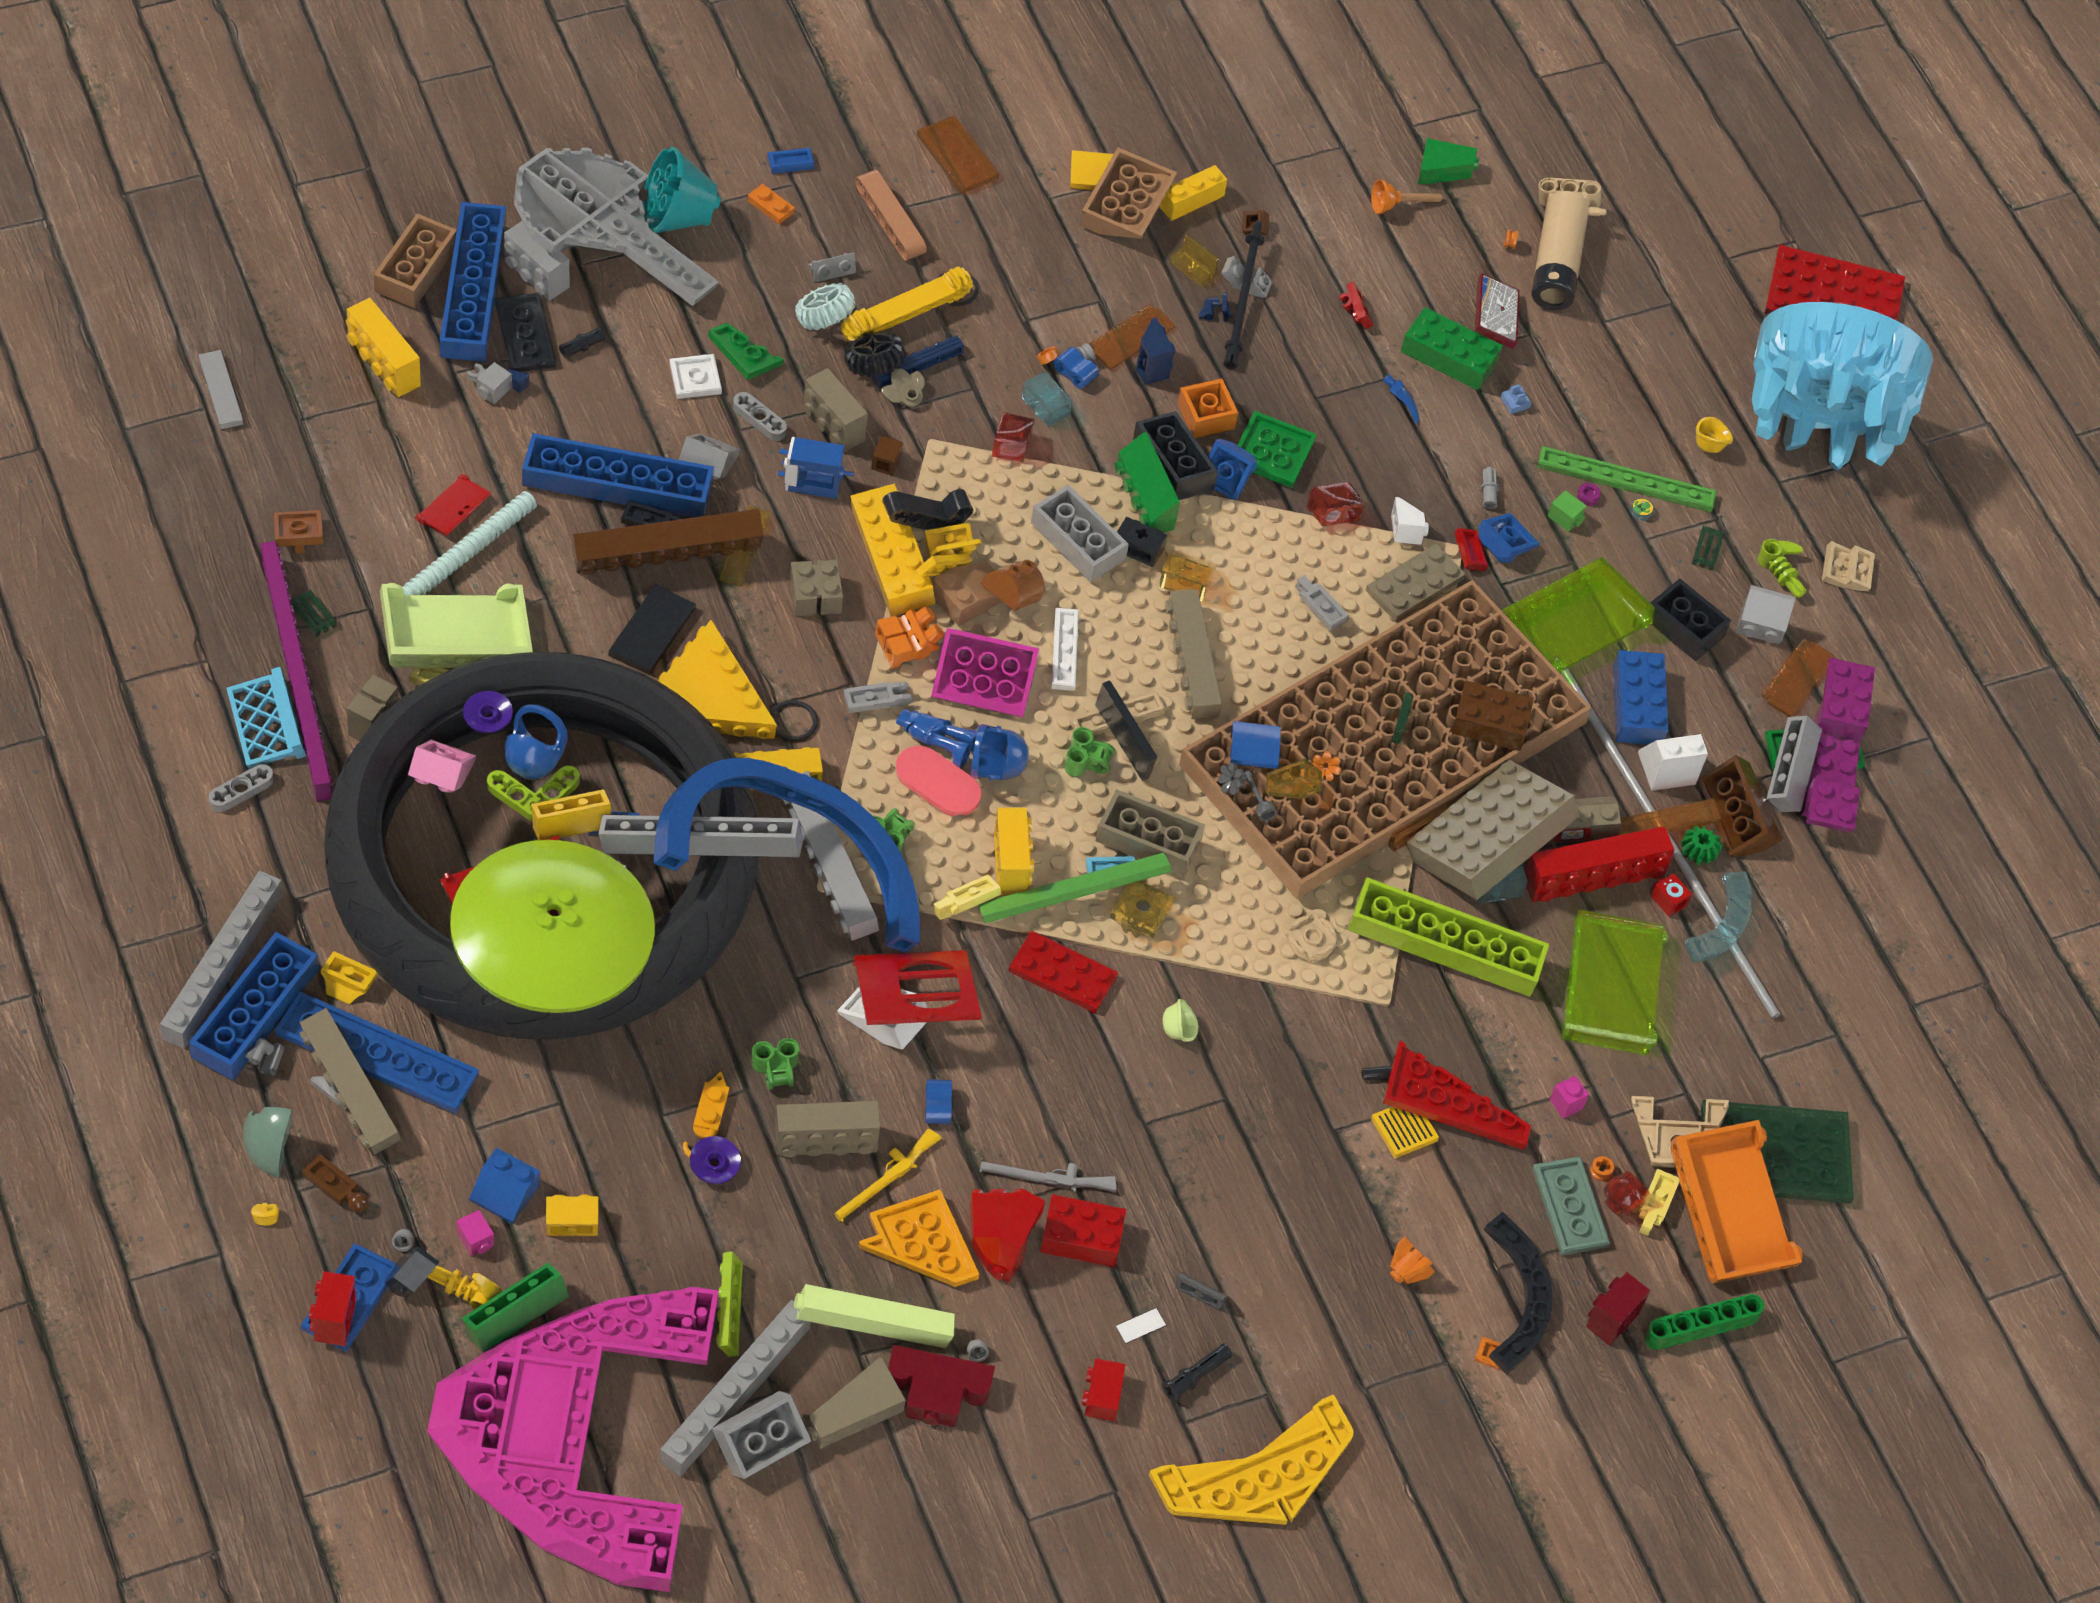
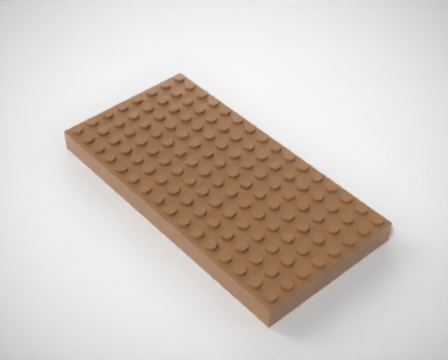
(1353, 715)

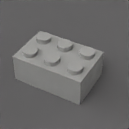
(535, 264)
(761, 1434)

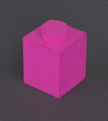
(1569, 1097)
(475, 1233)

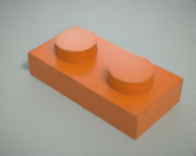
(770, 204)

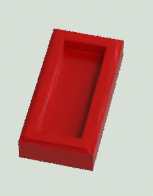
(1471, 549)

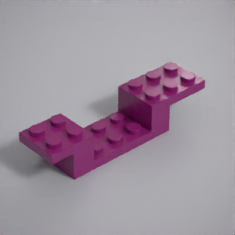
(1844, 718)

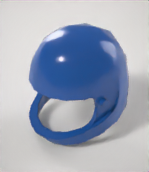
(998, 753)
(528, 755)

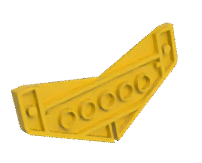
(1254, 1485)

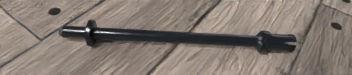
(1234, 346)

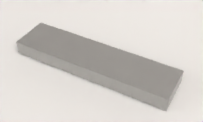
(220, 389)

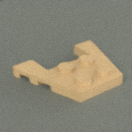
(1659, 1133)

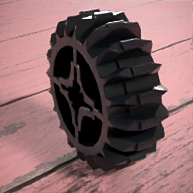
(874, 354)

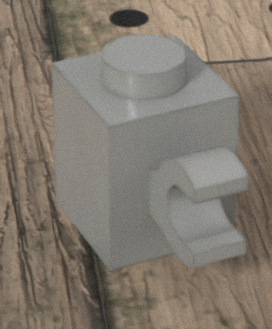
(492, 382)

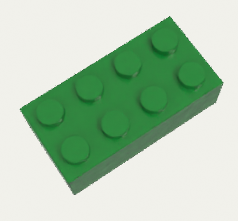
(1451, 348)

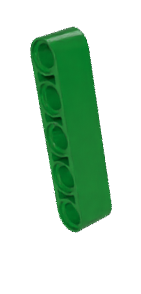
(1695, 1329)

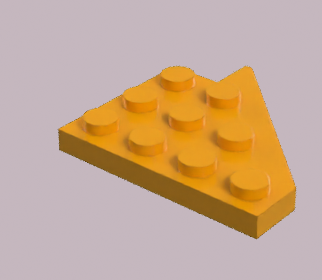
(922, 1238)

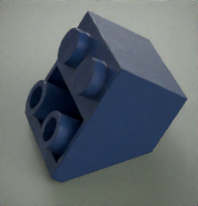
(1155, 354)

